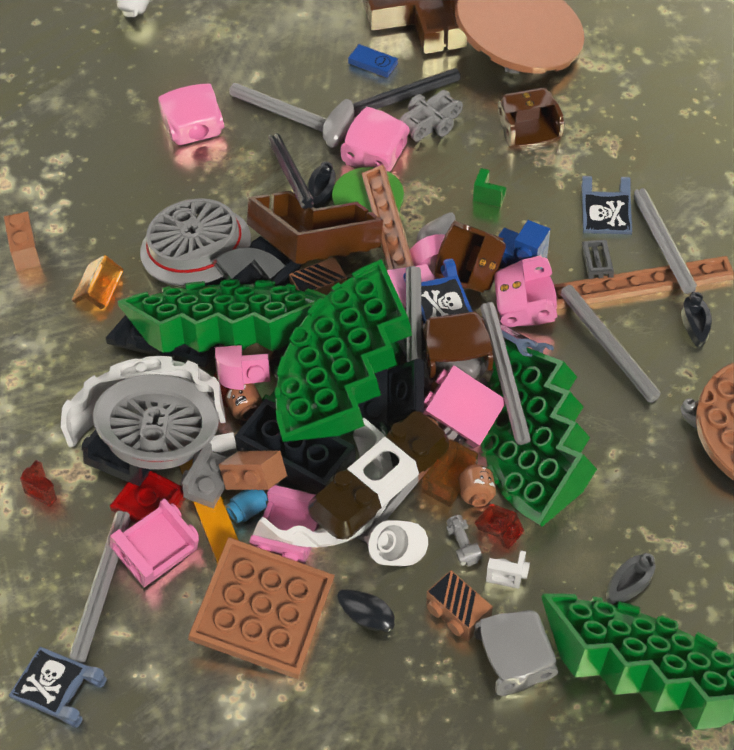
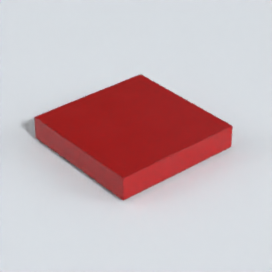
(146, 498)

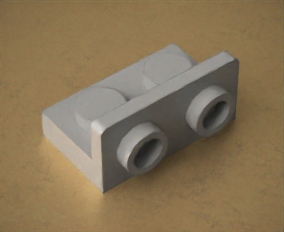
(204, 480)

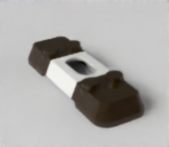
(355, 499)

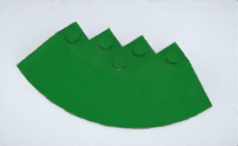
(219, 314)
(337, 354)
(549, 469)
(644, 657)

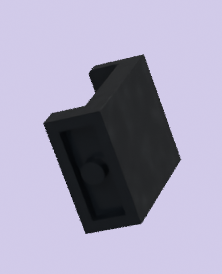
(99, 455)

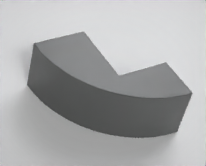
(234, 261)

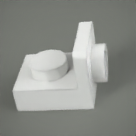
(507, 573)

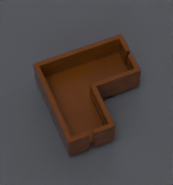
(432, 19)
(313, 232)

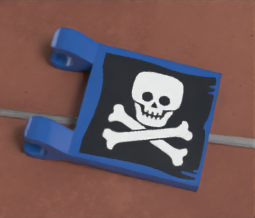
(443, 295)

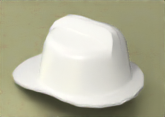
(133, 7)
(397, 543)

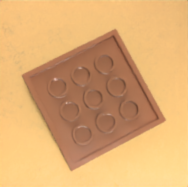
(261, 608)

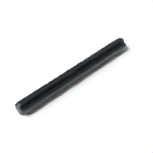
(408, 91)
(291, 171)

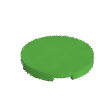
(351, 189)

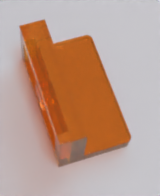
(98, 282)

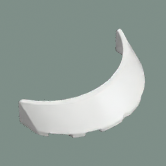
(78, 413)
(300, 535)

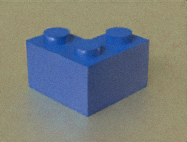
(529, 243)

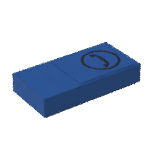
(373, 60)

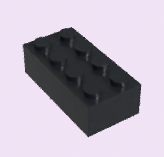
(308, 462)

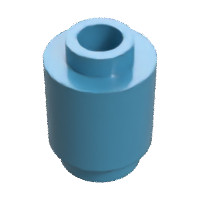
(246, 505)

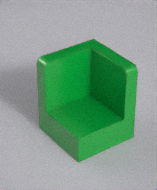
(486, 192)

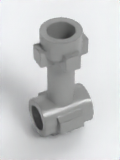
(468, 553)

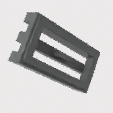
(599, 270)

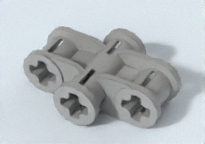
(431, 115)

